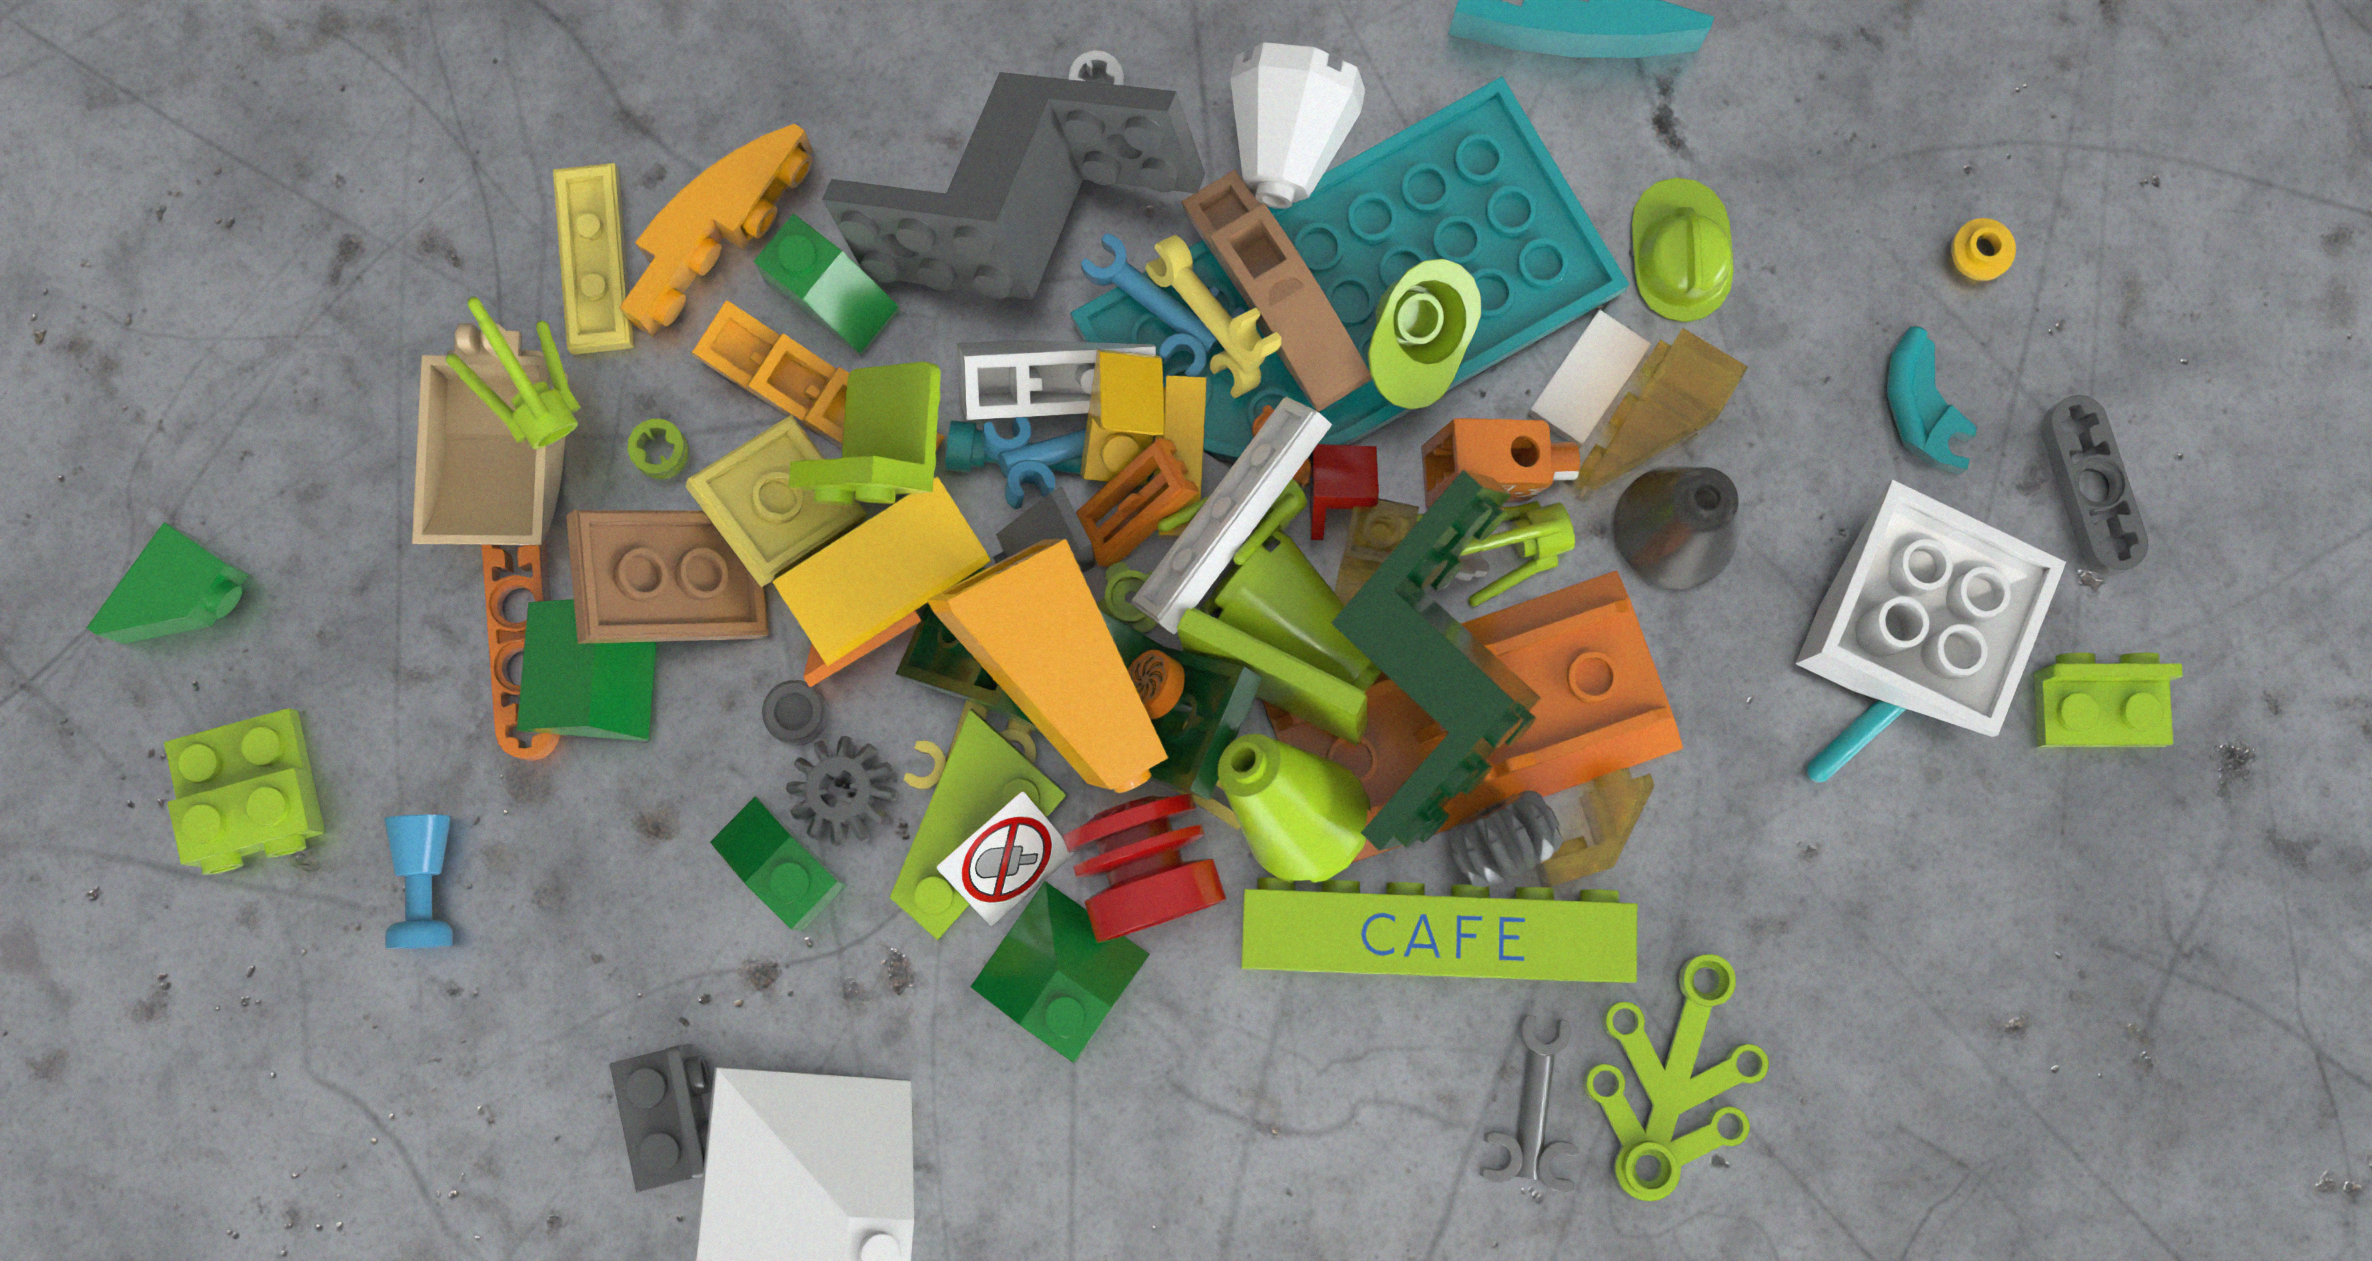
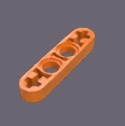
(508, 638)

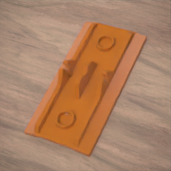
(1594, 715)

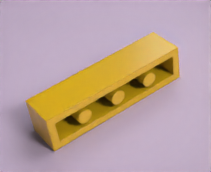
(1185, 427)

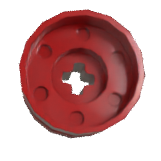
(1143, 866)

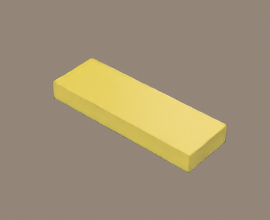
(592, 258)

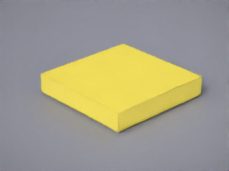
(759, 513)

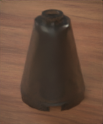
(1677, 525)

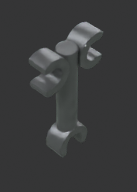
(1529, 1156)

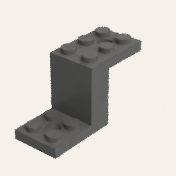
(1017, 184)

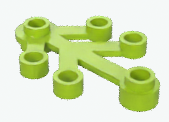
(1671, 1087)

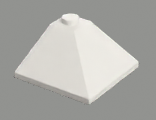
(1933, 612)
(807, 1168)

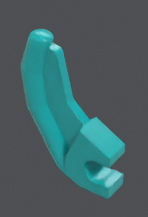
(1919, 408)

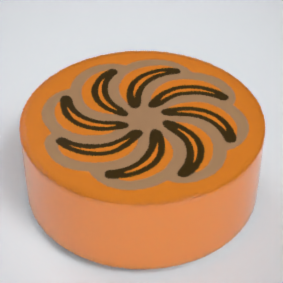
(1158, 681)

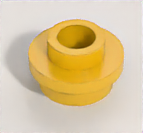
(1971, 261)

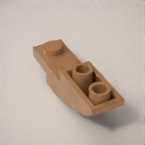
(1280, 286)

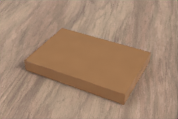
(659, 579)

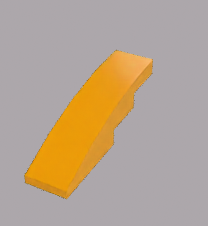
(778, 371)

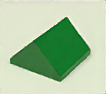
(582, 686)

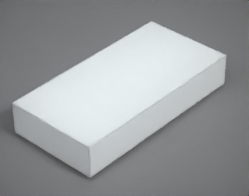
(1589, 378)

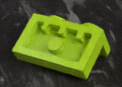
(2105, 703)

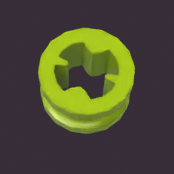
(643, 461)

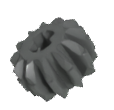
(842, 768)
(1505, 838)

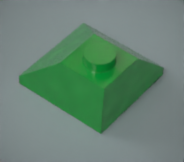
(1056, 974)

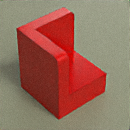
(1341, 480)

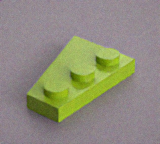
(975, 784)

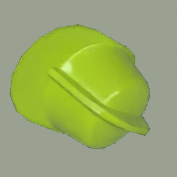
(1682, 249)
(1423, 332)

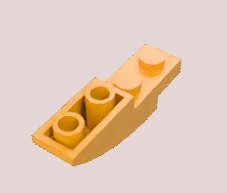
(727, 201)

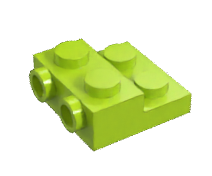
(242, 792)

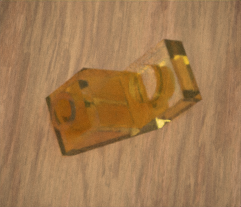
(1369, 541)
(1611, 816)

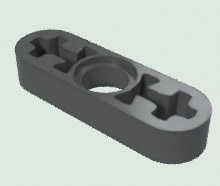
(2107, 461)

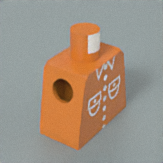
(1507, 450)

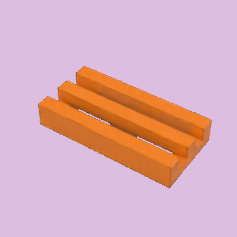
(1140, 511)

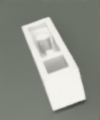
(1029, 376)

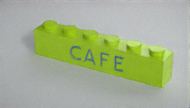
(1439, 934)

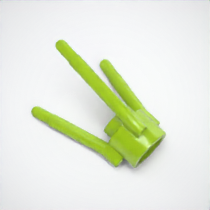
(540, 413)
(1282, 511)
(1536, 533)

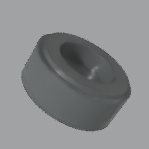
(795, 712)

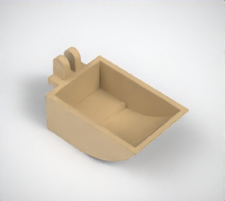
(469, 469)

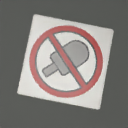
(1005, 859)

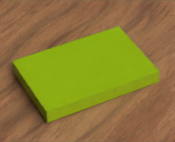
(1285, 679)

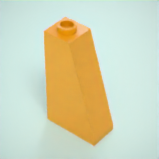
(1055, 658)

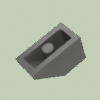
(1047, 519)

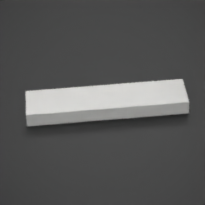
(1231, 513)

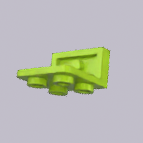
(885, 438)

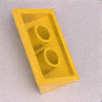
(881, 571)

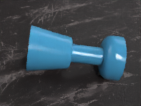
(418, 854)

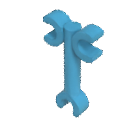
(1193, 333)
(1026, 462)

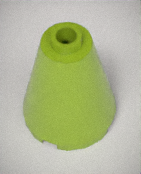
(1292, 608)
(1294, 807)

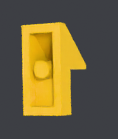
(1122, 412)

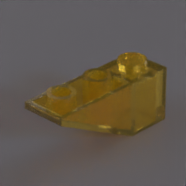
(1678, 403)

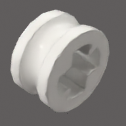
(1097, 59)

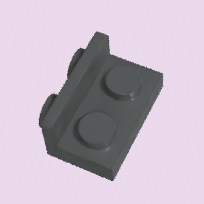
(663, 1115)

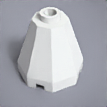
(1291, 118)

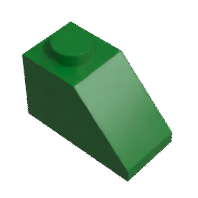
(825, 285)
(170, 590)
(777, 865)

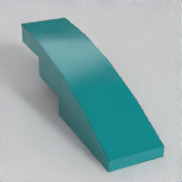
(1583, 27)

